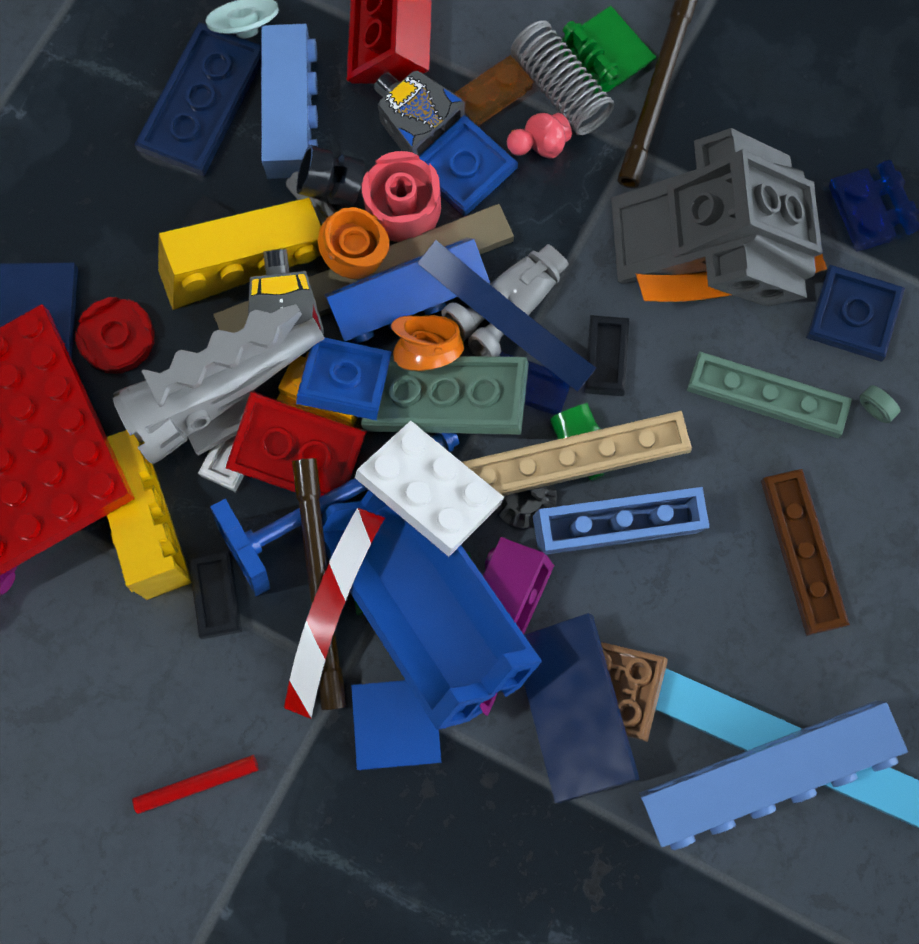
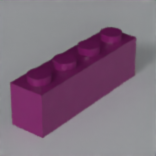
(518, 580)

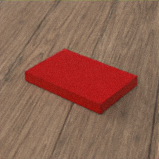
(280, 433)

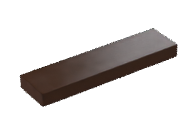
(804, 552)

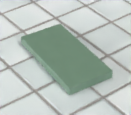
(462, 397)

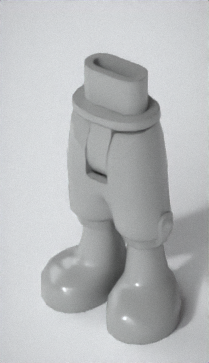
(523, 285)

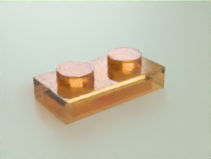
(494, 90)

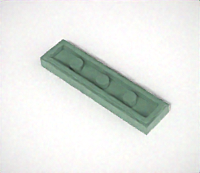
(769, 395)

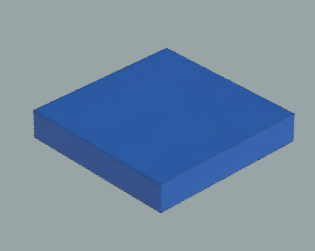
(468, 164)
(344, 378)
(392, 727)

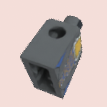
(416, 110)

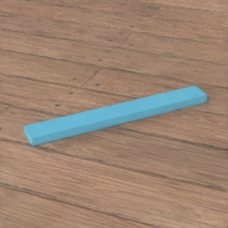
(750, 727)

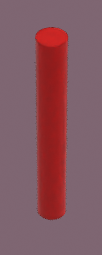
(195, 784)

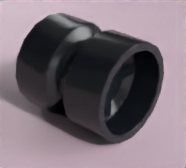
(317, 173)

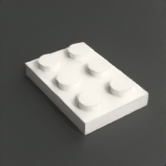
(429, 488)

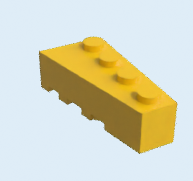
(230, 250)
(143, 527)

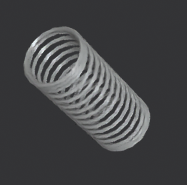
(583, 112)

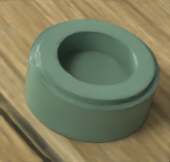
(879, 404)

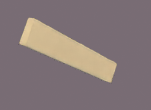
(584, 454)

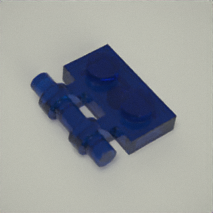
(864, 211)

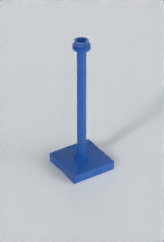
(247, 544)

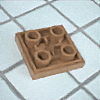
(637, 686)

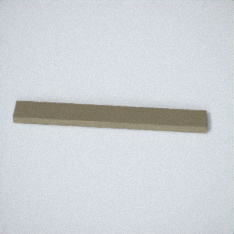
(486, 227)

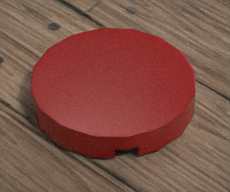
(115, 335)

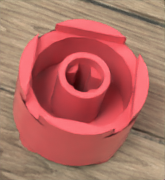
(403, 195)

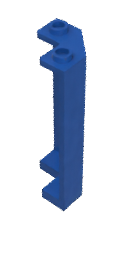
(434, 616)

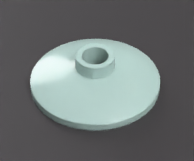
(242, 17)

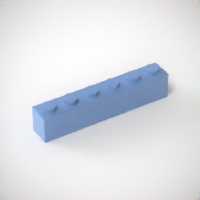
(773, 773)

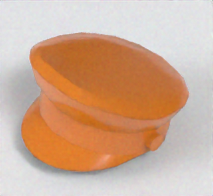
(353, 243)
(426, 342)

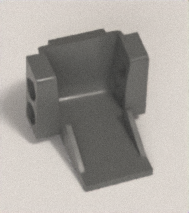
(734, 216)

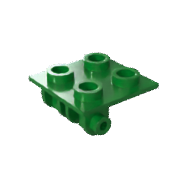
(606, 49)

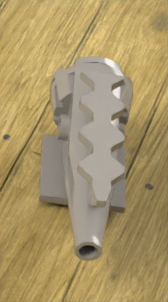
(209, 390)

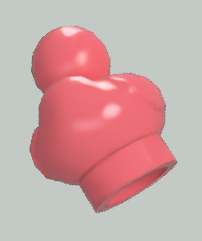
(543, 134)

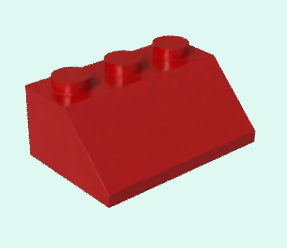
(388, 38)

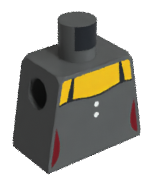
(282, 289)

